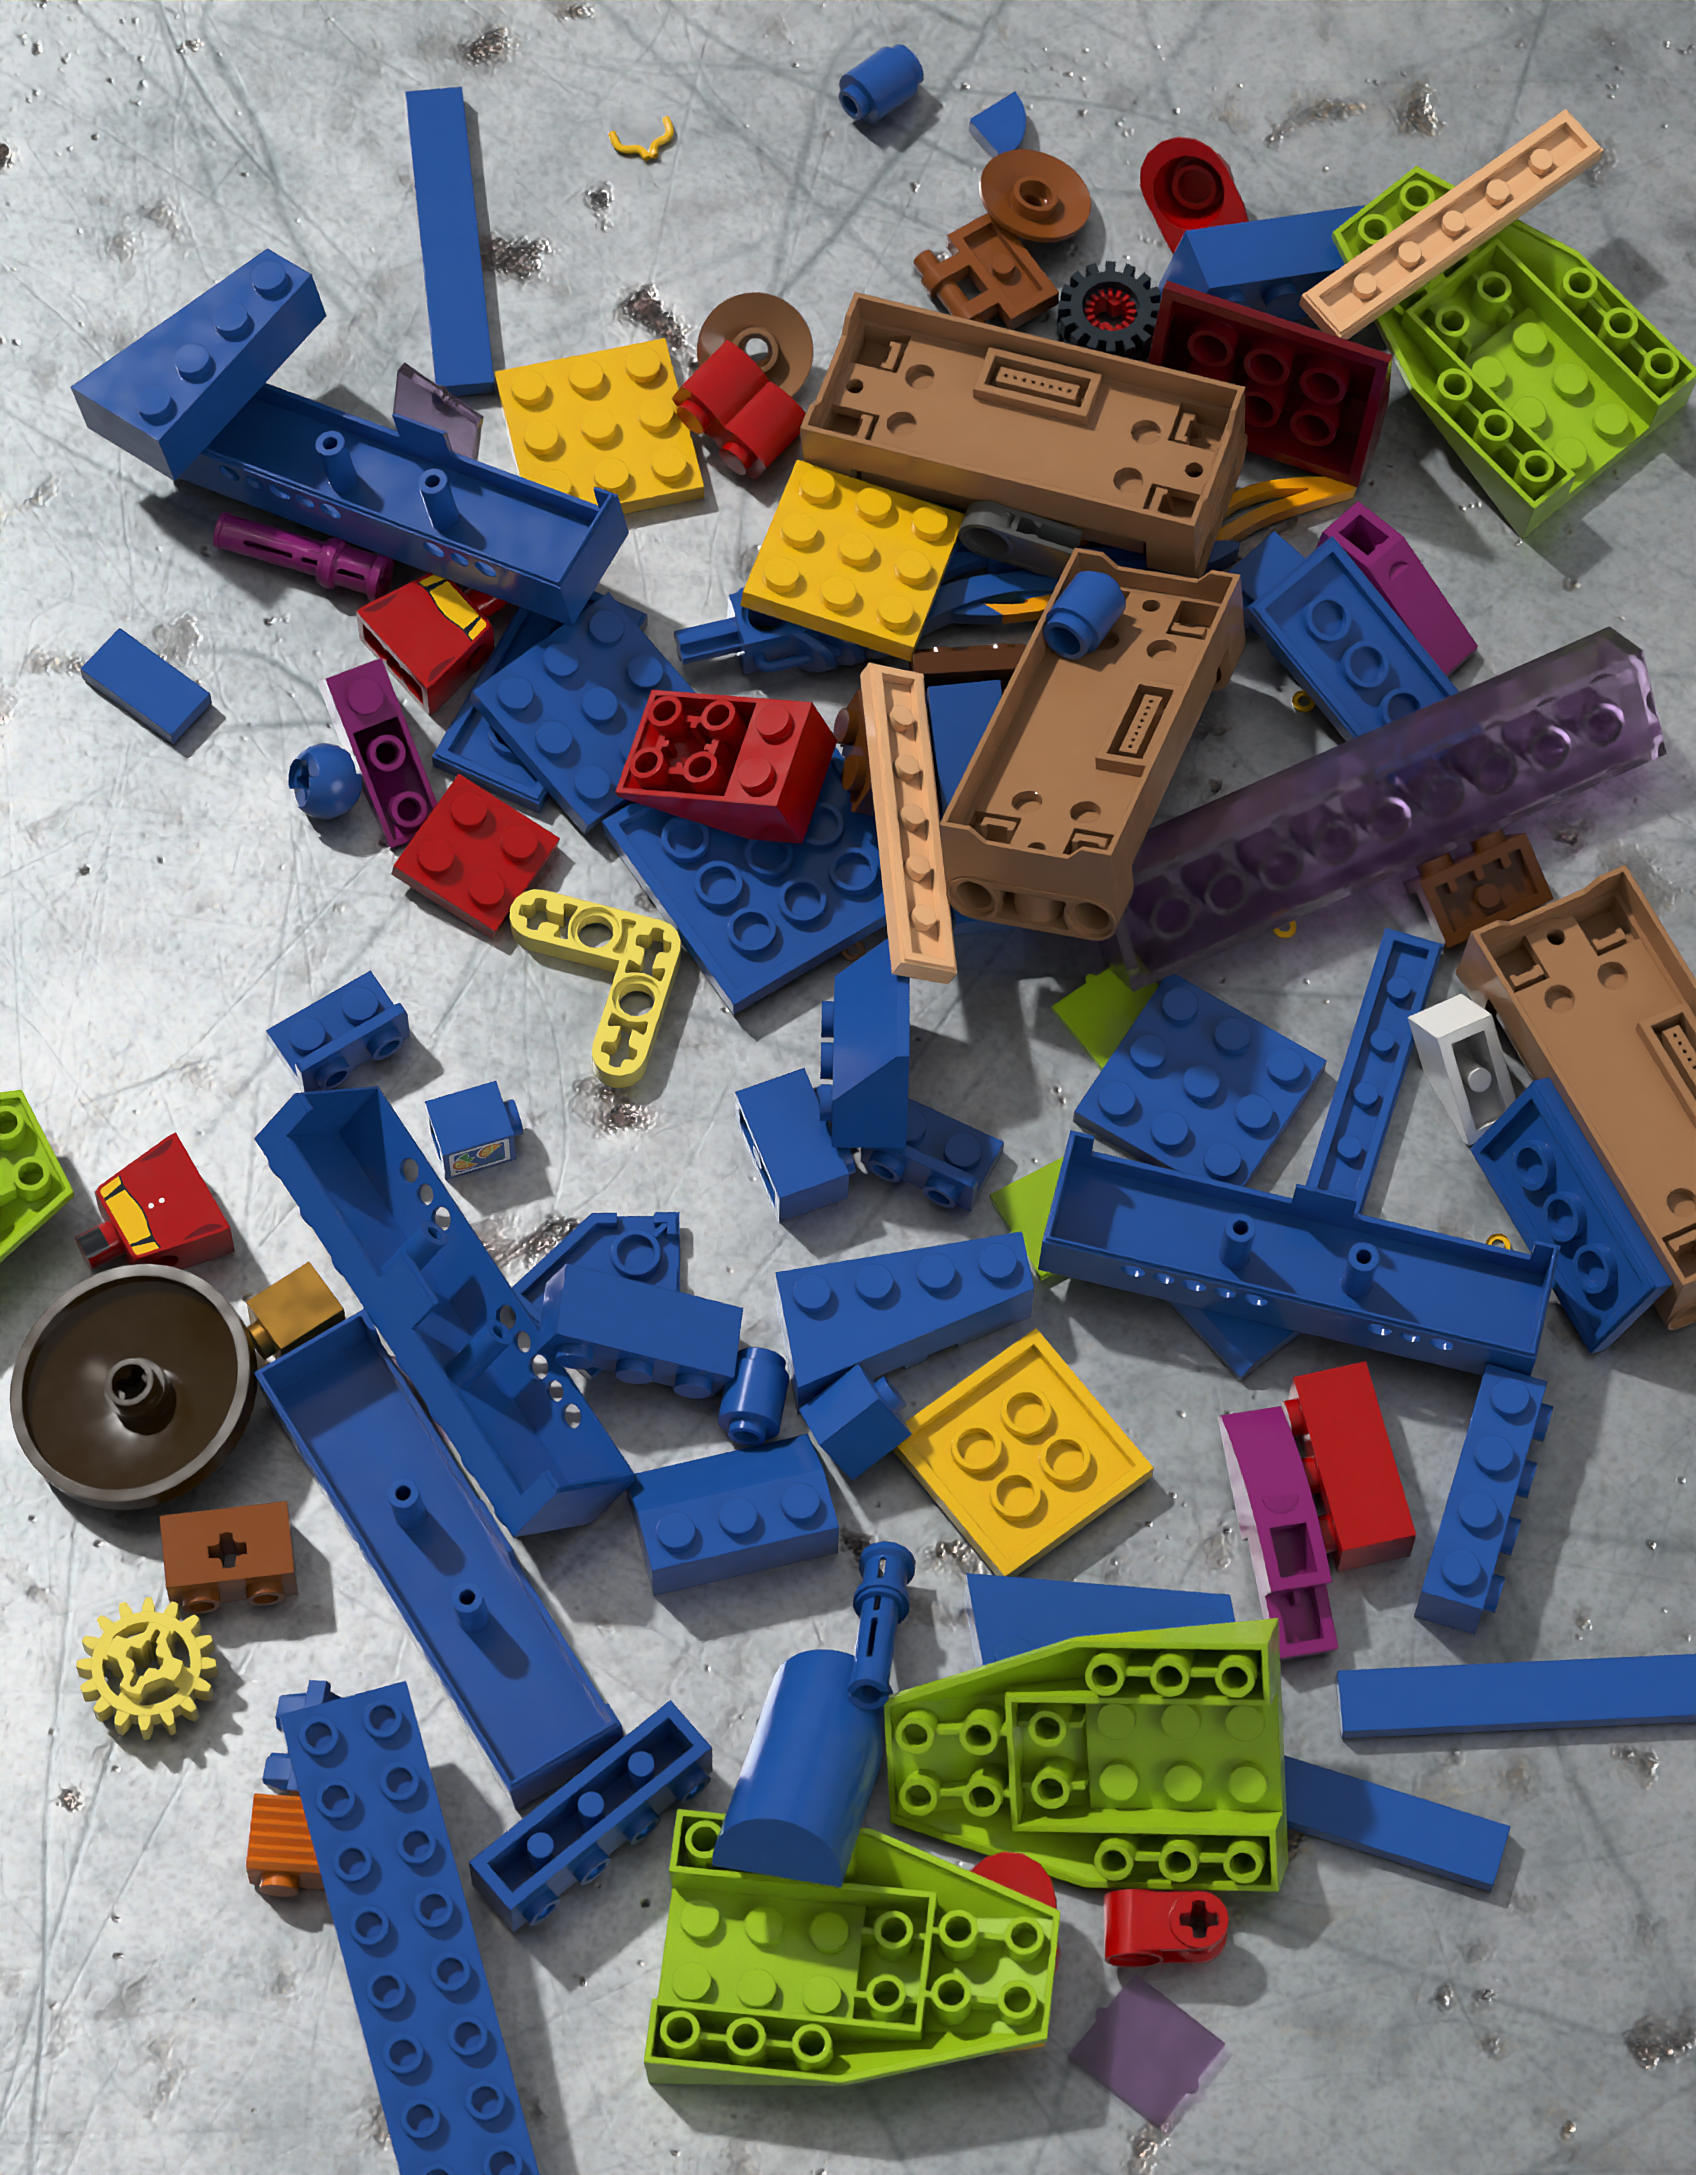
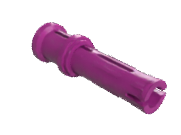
(330, 561)

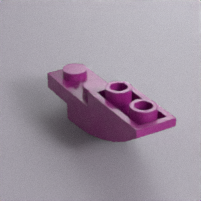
(1281, 1529)

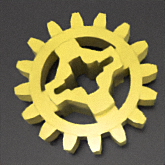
(155, 1642)

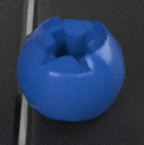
(325, 781)

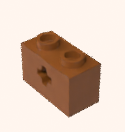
(196, 1550)

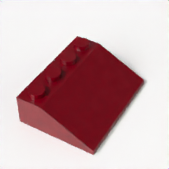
(1306, 391)

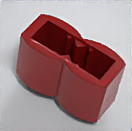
(739, 410)

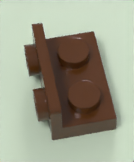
(967, 664)
(1480, 886)

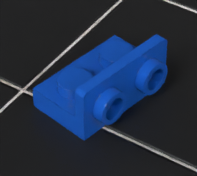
(339, 1034)
(940, 1158)

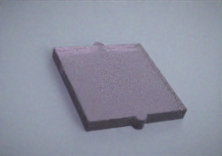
(435, 406)
(1146, 2050)

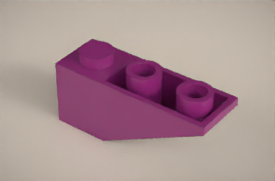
(1404, 584)
(381, 747)

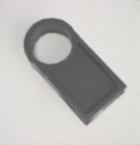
(1018, 538)

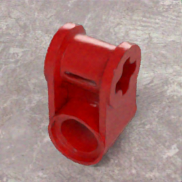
(1155, 1927)

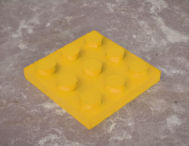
(602, 425)
(852, 560)
(1021, 1456)

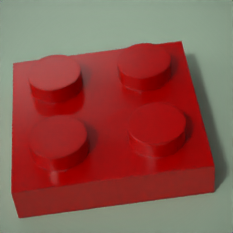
(475, 856)

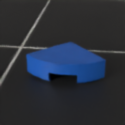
(1000, 125)

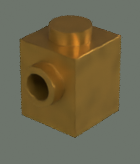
(292, 1312)

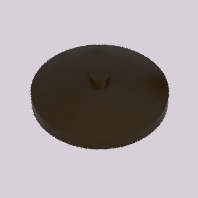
(133, 1387)

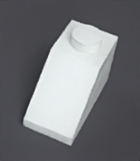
(1464, 1063)

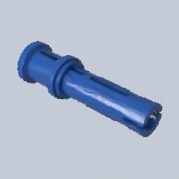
(880, 1605)

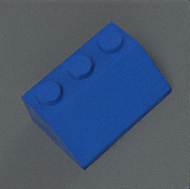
(867, 1054)
(733, 1514)

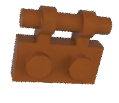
(1000, 269)

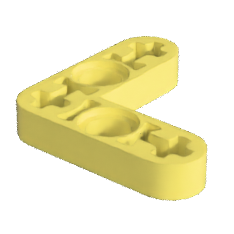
(621, 955)

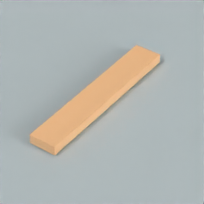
(1451, 227)
(908, 824)

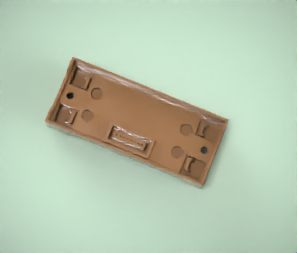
(1030, 424)
(1086, 754)
(1611, 1018)

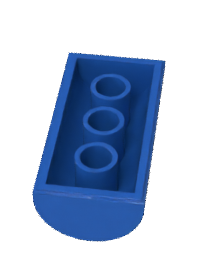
(804, 1775)

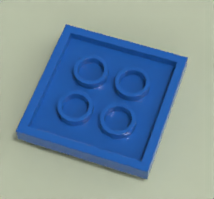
(578, 705)
(1199, 1086)

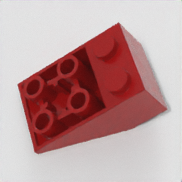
(730, 762)

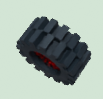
(1118, 295)

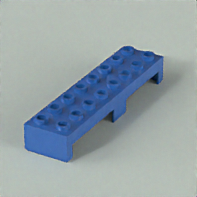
(415, 501)
(1296, 1262)
(440, 1310)
(439, 1560)
(407, 1937)

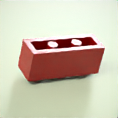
(1350, 1466)

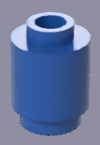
(880, 83)
(1084, 614)
(755, 1397)

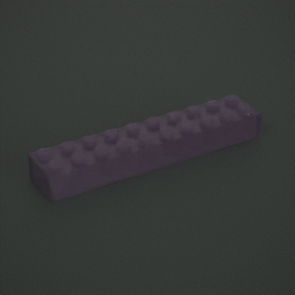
(1384, 804)

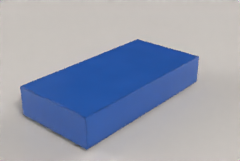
(146, 686)

